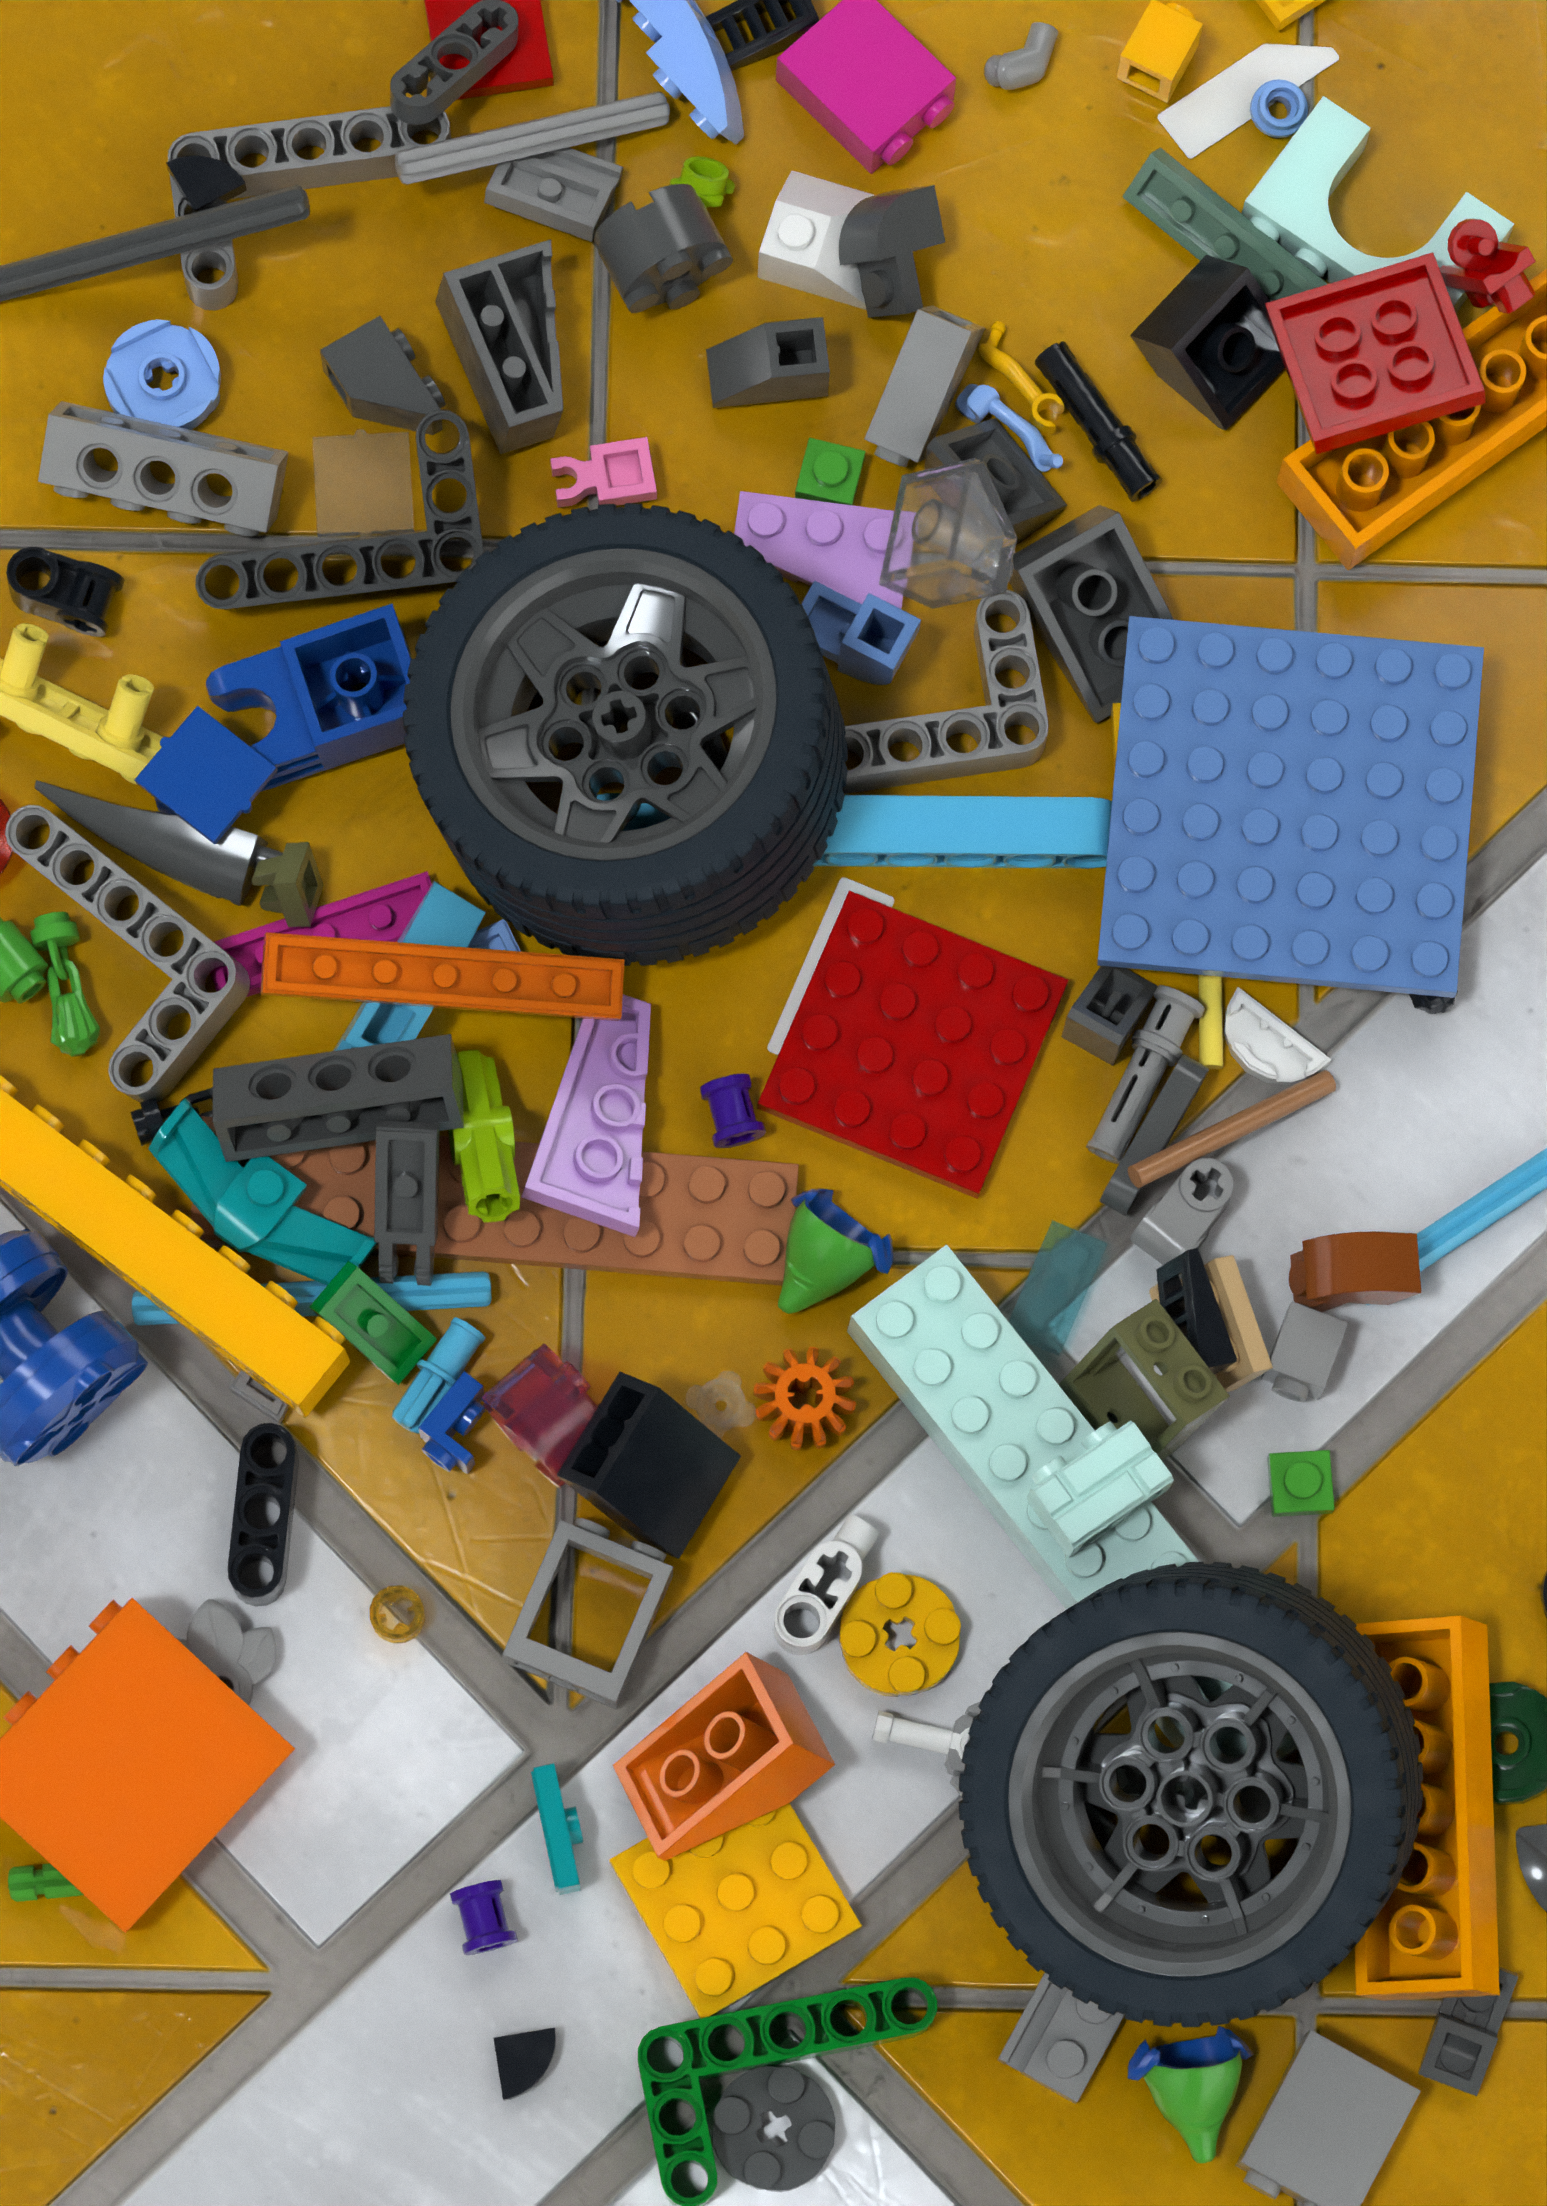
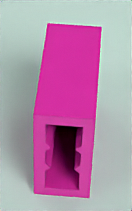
(867, 81)

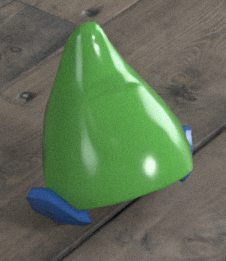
(827, 1251)
(1193, 2084)

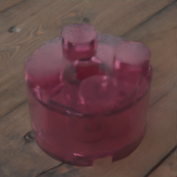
(542, 1408)

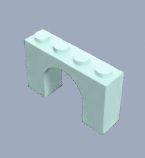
(1295, 192)

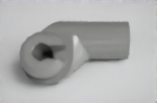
(1024, 65)

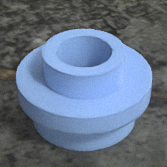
(1287, 94)

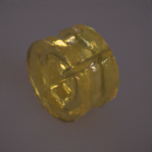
(392, 1595)

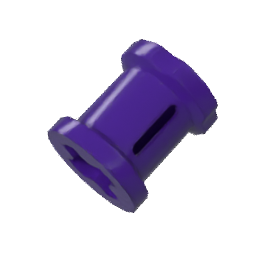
(732, 1111)
(483, 1917)

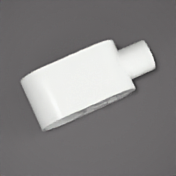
(849, 1547)

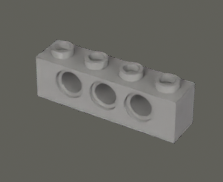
(250, 468)

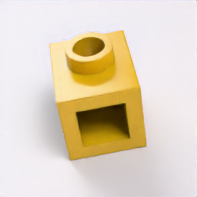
(1160, 49)

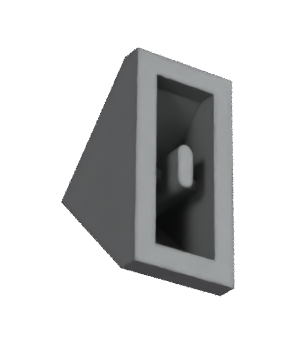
(1108, 1012)

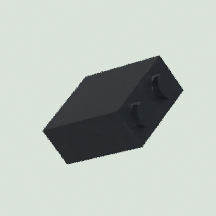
(648, 1465)

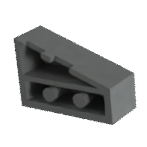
(507, 342)

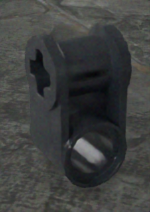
(68, 590)

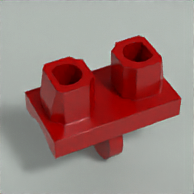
(1487, 268)

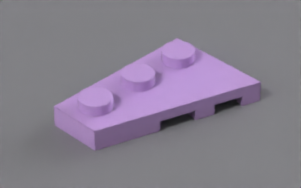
(819, 542)

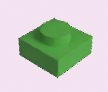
(830, 472)
(1300, 1483)

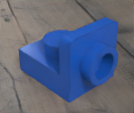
(454, 1413)

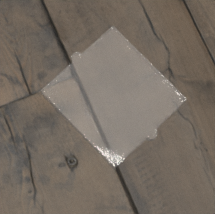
(363, 484)

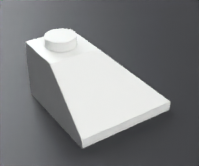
(804, 240)

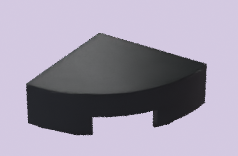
(205, 181)
(523, 2060)

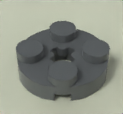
(763, 2163)

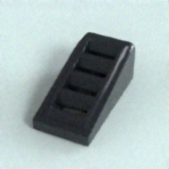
(764, 43)
(1195, 1308)

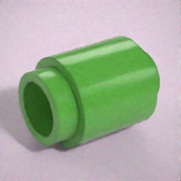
(19, 965)

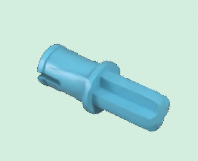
(437, 1374)

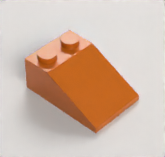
(723, 1758)

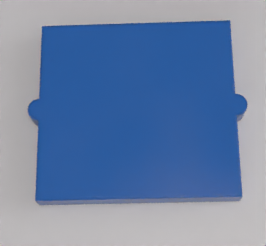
(206, 775)

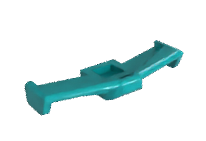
(255, 1203)

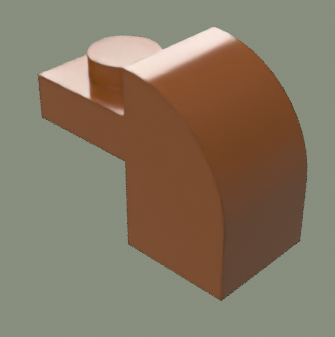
(1355, 1269)

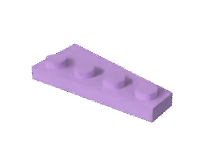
(594, 1131)

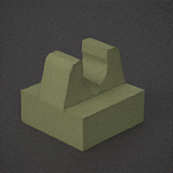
(292, 883)

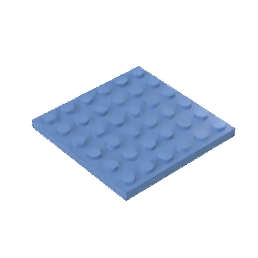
(1291, 807)

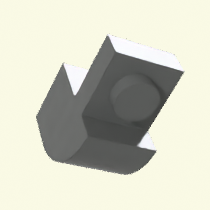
(881, 240)

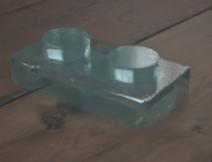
(1056, 1287)

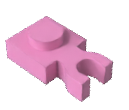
(616, 473)

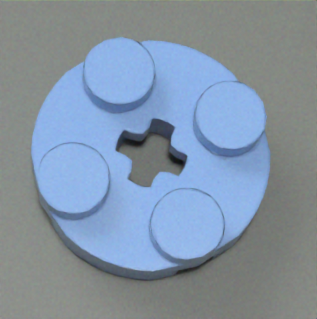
(174, 349)

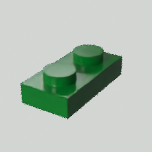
(373, 1322)

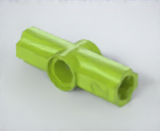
(485, 1143)

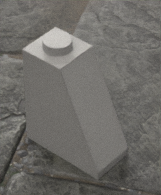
(922, 384)

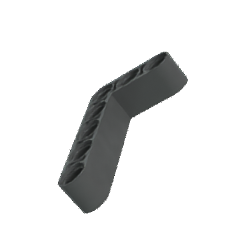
(368, 550)

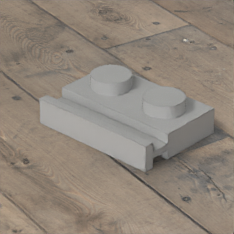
(556, 189)
(1059, 2040)

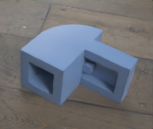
(862, 638)

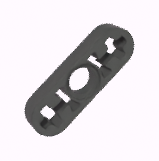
(449, 84)
(1155, 1130)

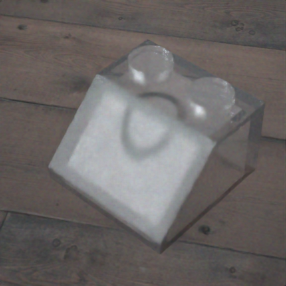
(949, 537)

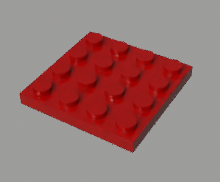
(912, 1044)

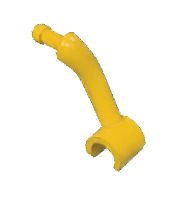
(1020, 379)

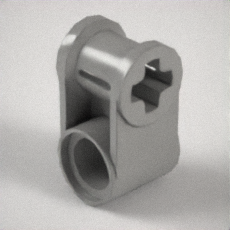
(1181, 1220)

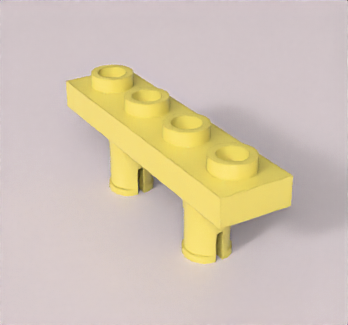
(86, 729)

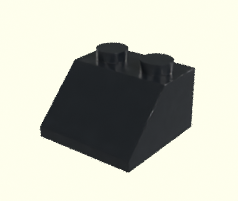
(1213, 340)

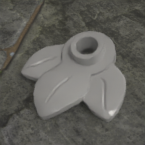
(230, 1654)

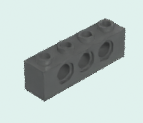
(335, 1096)

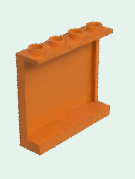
(130, 1762)

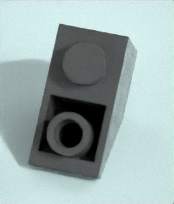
(770, 364)
(378, 381)

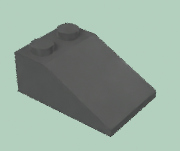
(1080, 599)

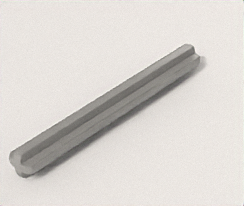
(531, 138)

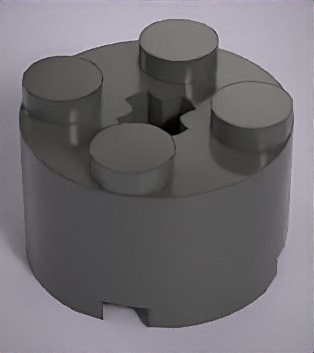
(662, 249)

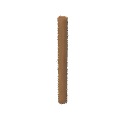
(1231, 1129)

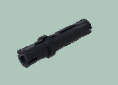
(1111, 440)

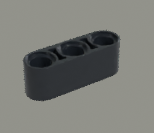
(259, 1485)

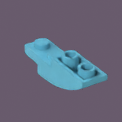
(439, 920)

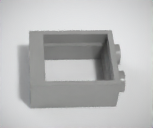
(566, 1670)

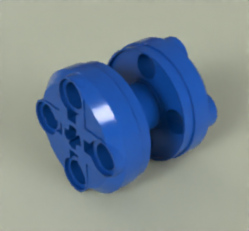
(51, 1377)

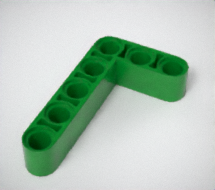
(758, 2051)

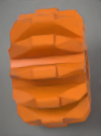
(807, 1418)

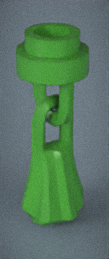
(72, 1022)

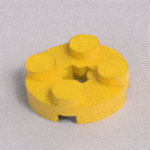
(892, 1600)

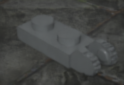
(406, 1195)

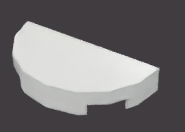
(1268, 1045)

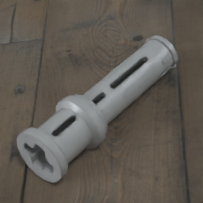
(1155, 1049)

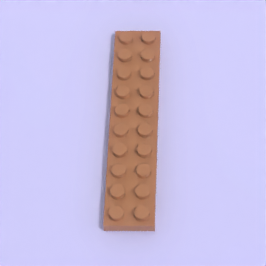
(695, 1215)

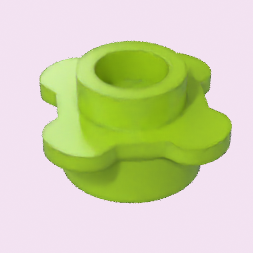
(707, 178)

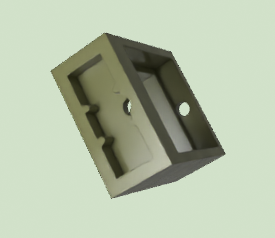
(1105, 1386)

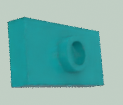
(559, 1827)

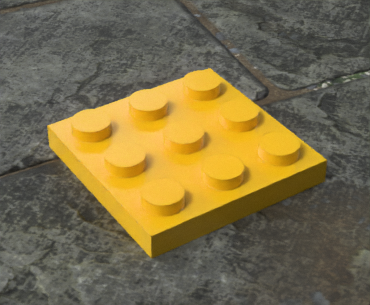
(737, 1907)

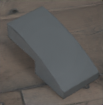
(1466, 2037)

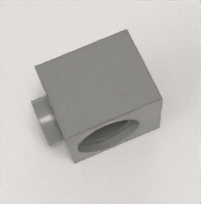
(1304, 1352)

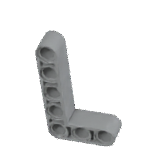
(283, 168)
(984, 723)
(145, 933)

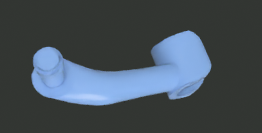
(980, 400)

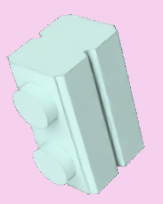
(1098, 1487)

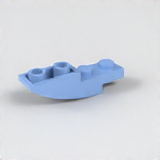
(692, 64)

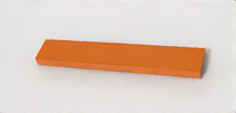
(442, 976)

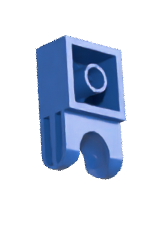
(314, 697)

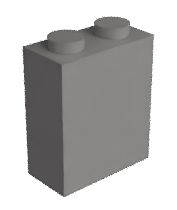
(1326, 2127)

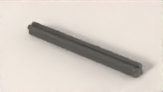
(153, 242)

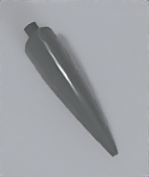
(170, 843)

